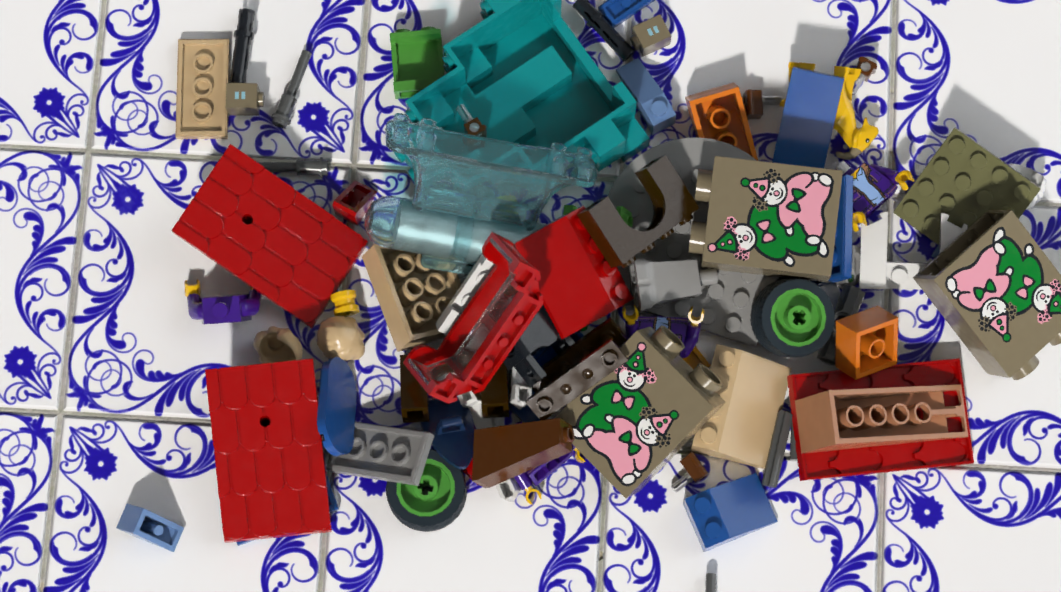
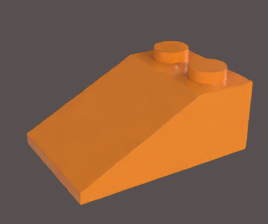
(721, 117)

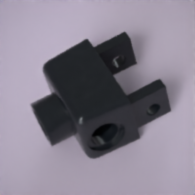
(537, 335)

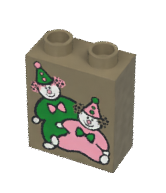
(767, 218)
(997, 294)
(642, 410)

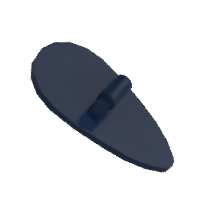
(452, 432)

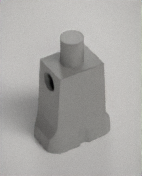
(667, 281)

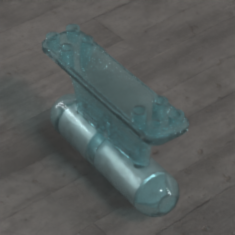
(467, 191)

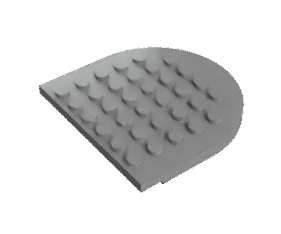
(731, 299)

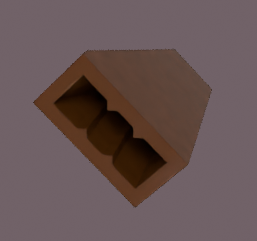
(517, 448)

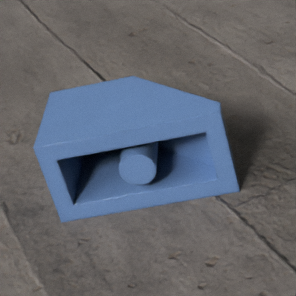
(150, 527)

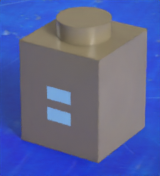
(650, 35)
(243, 99)

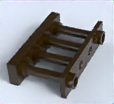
(578, 369)

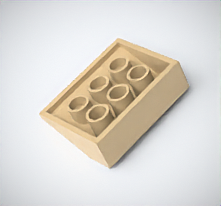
(409, 294)
(753, 396)

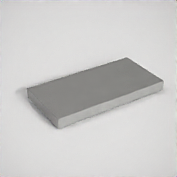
(385, 454)

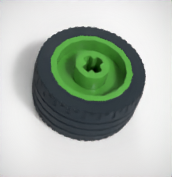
(792, 317)
(438, 507)

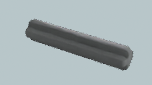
(777, 449)

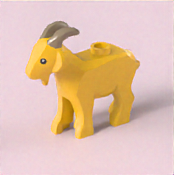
(845, 123)

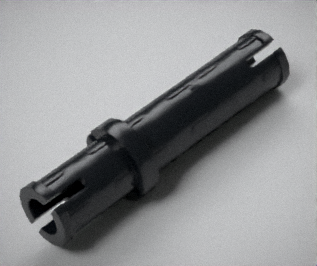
(596, 20)
(243, 37)

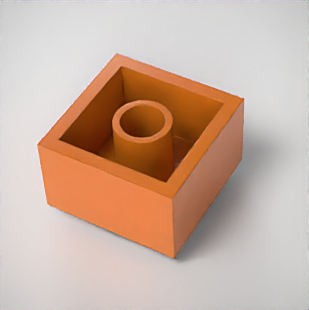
(866, 342)

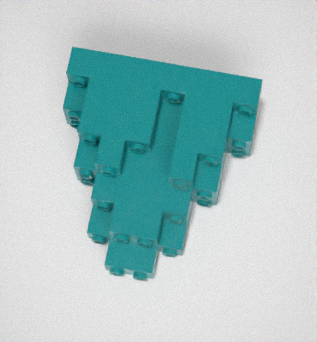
(530, 86)

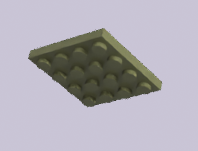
(964, 184)

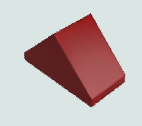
(354, 202)

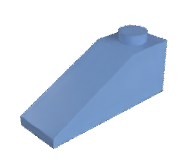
(650, 98)

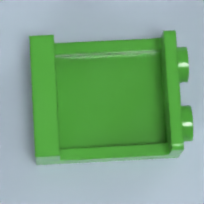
(416, 60)

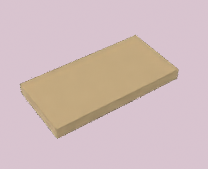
(202, 88)

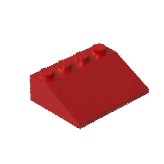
(574, 274)

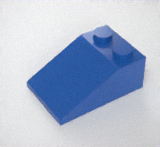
(729, 511)

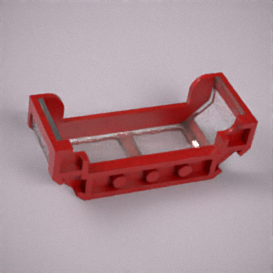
(485, 328)

